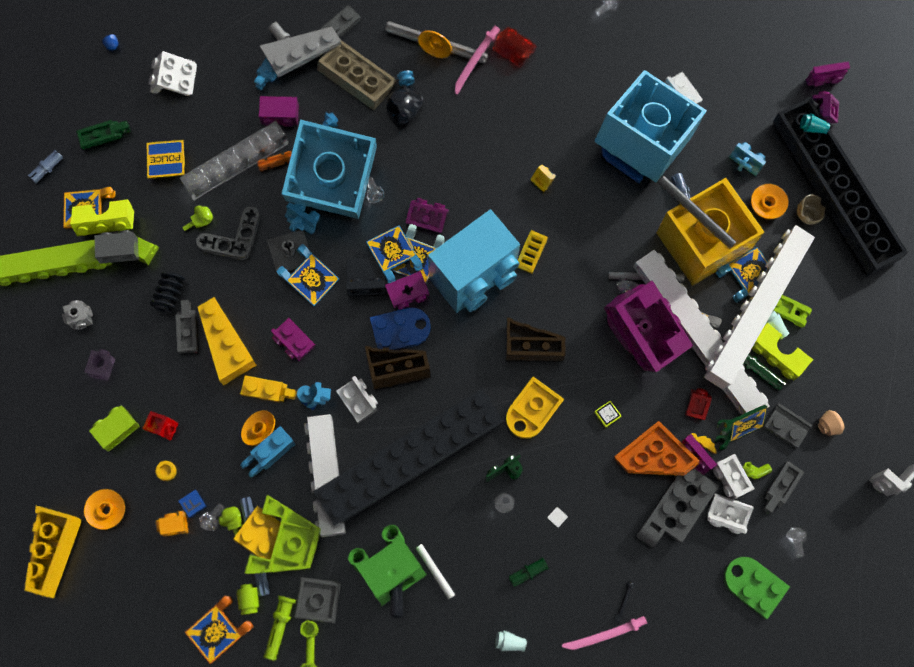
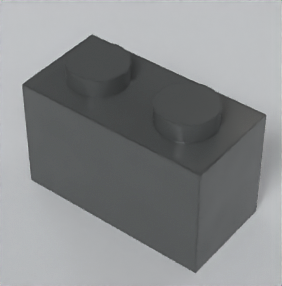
(116, 247)

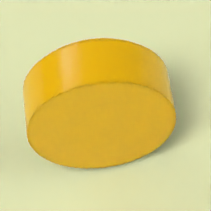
(166, 470)

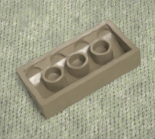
(356, 75)

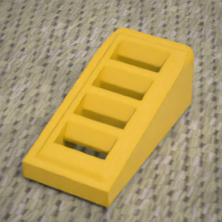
(538, 238)

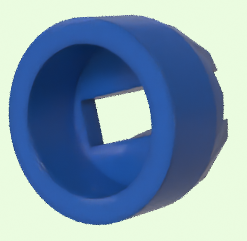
(110, 42)

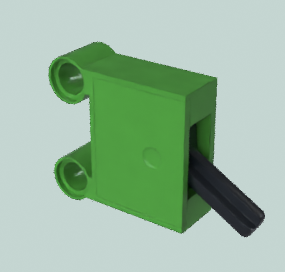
(389, 570)

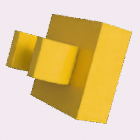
(542, 177)

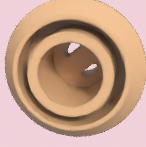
(831, 423)

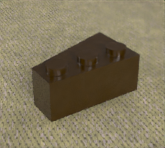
(532, 344)
(396, 366)

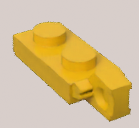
(266, 389)

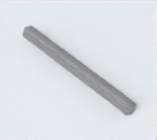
(414, 34)

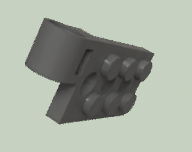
(666, 508)

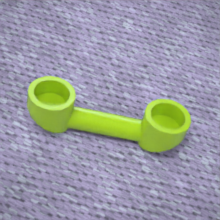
(309, 630)

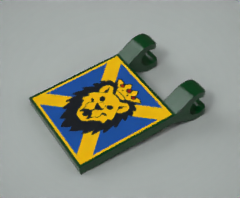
(741, 425)

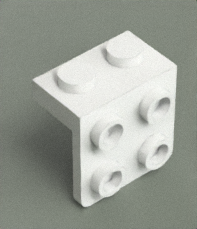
(172, 74)
(890, 484)

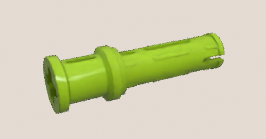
(280, 617)

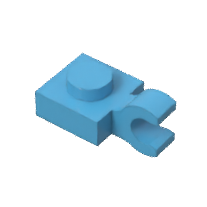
(265, 74)

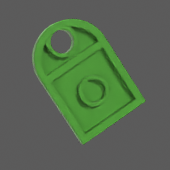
(755, 586)

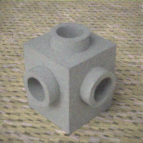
(77, 315)

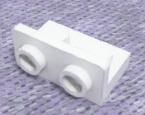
(683, 86)
(357, 400)

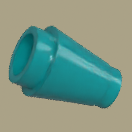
(811, 123)

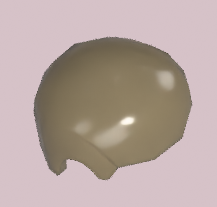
(811, 210)

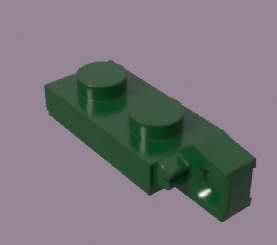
(101, 133)

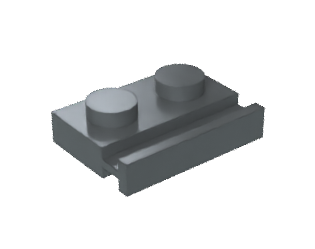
(787, 426)

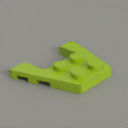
(293, 545)

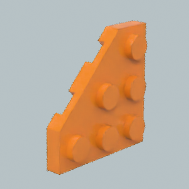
(657, 453)

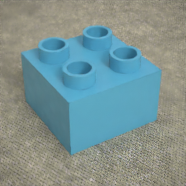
(649, 126)
(329, 169)
(474, 262)

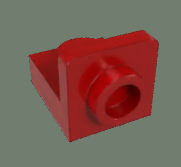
(698, 403)
(160, 425)

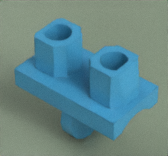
(747, 159)
(301, 220)
(313, 395)

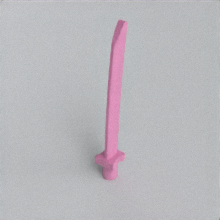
(490, 36)
(632, 625)

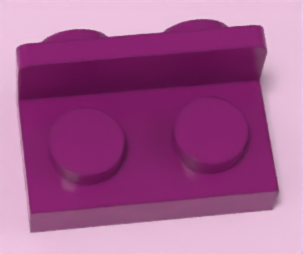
(828, 106)
(427, 215)
(293, 339)
(706, 463)

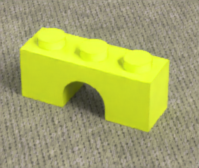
(117, 218)
(790, 365)

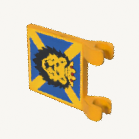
(81, 198)

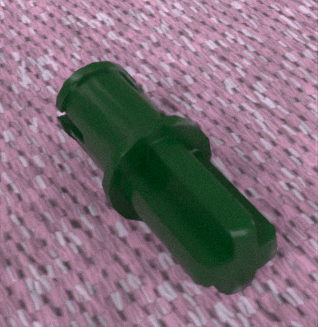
(528, 572)

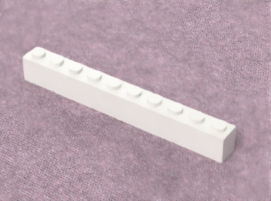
(759, 307)
(697, 328)

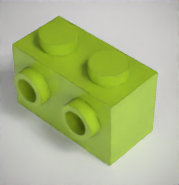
(114, 428)

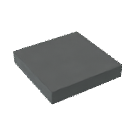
(318, 600)

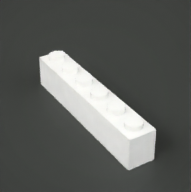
(323, 465)

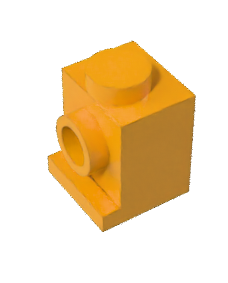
(172, 524)

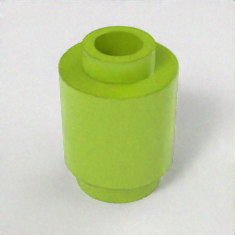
(247, 599)

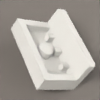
(733, 477)
(729, 514)

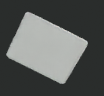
(557, 517)

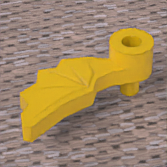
(705, 443)

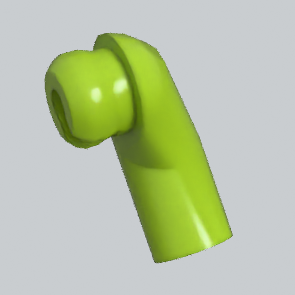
(755, 472)

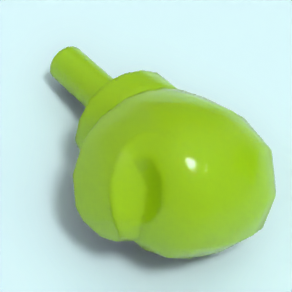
(201, 217)
(231, 519)

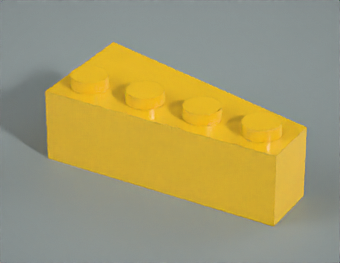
(226, 347)
(50, 550)

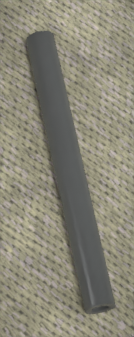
(697, 212)

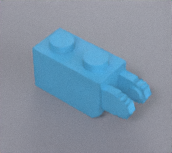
(269, 451)

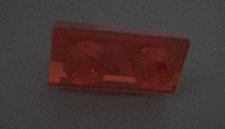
(514, 46)

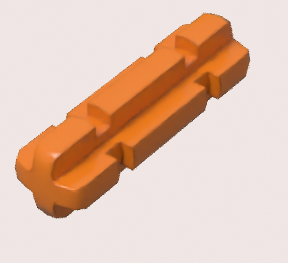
(274, 161)

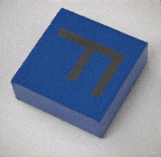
(192, 503)

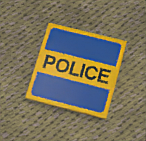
(165, 159)

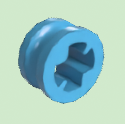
(406, 78)

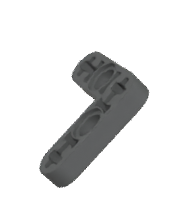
(239, 241)

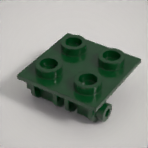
(510, 465)

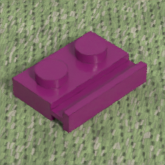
(827, 73)

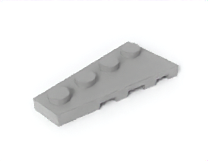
(300, 49)

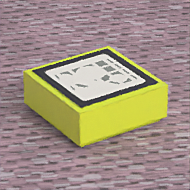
(607, 414)

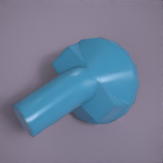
(330, 120)

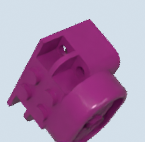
(647, 326)

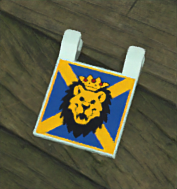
(422, 251)

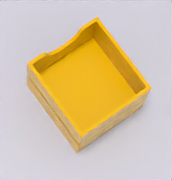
(694, 246)

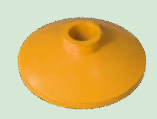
(434, 44)
(775, 196)
(257, 427)
(95, 507)

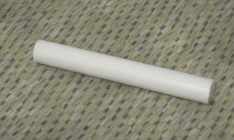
(435, 571)

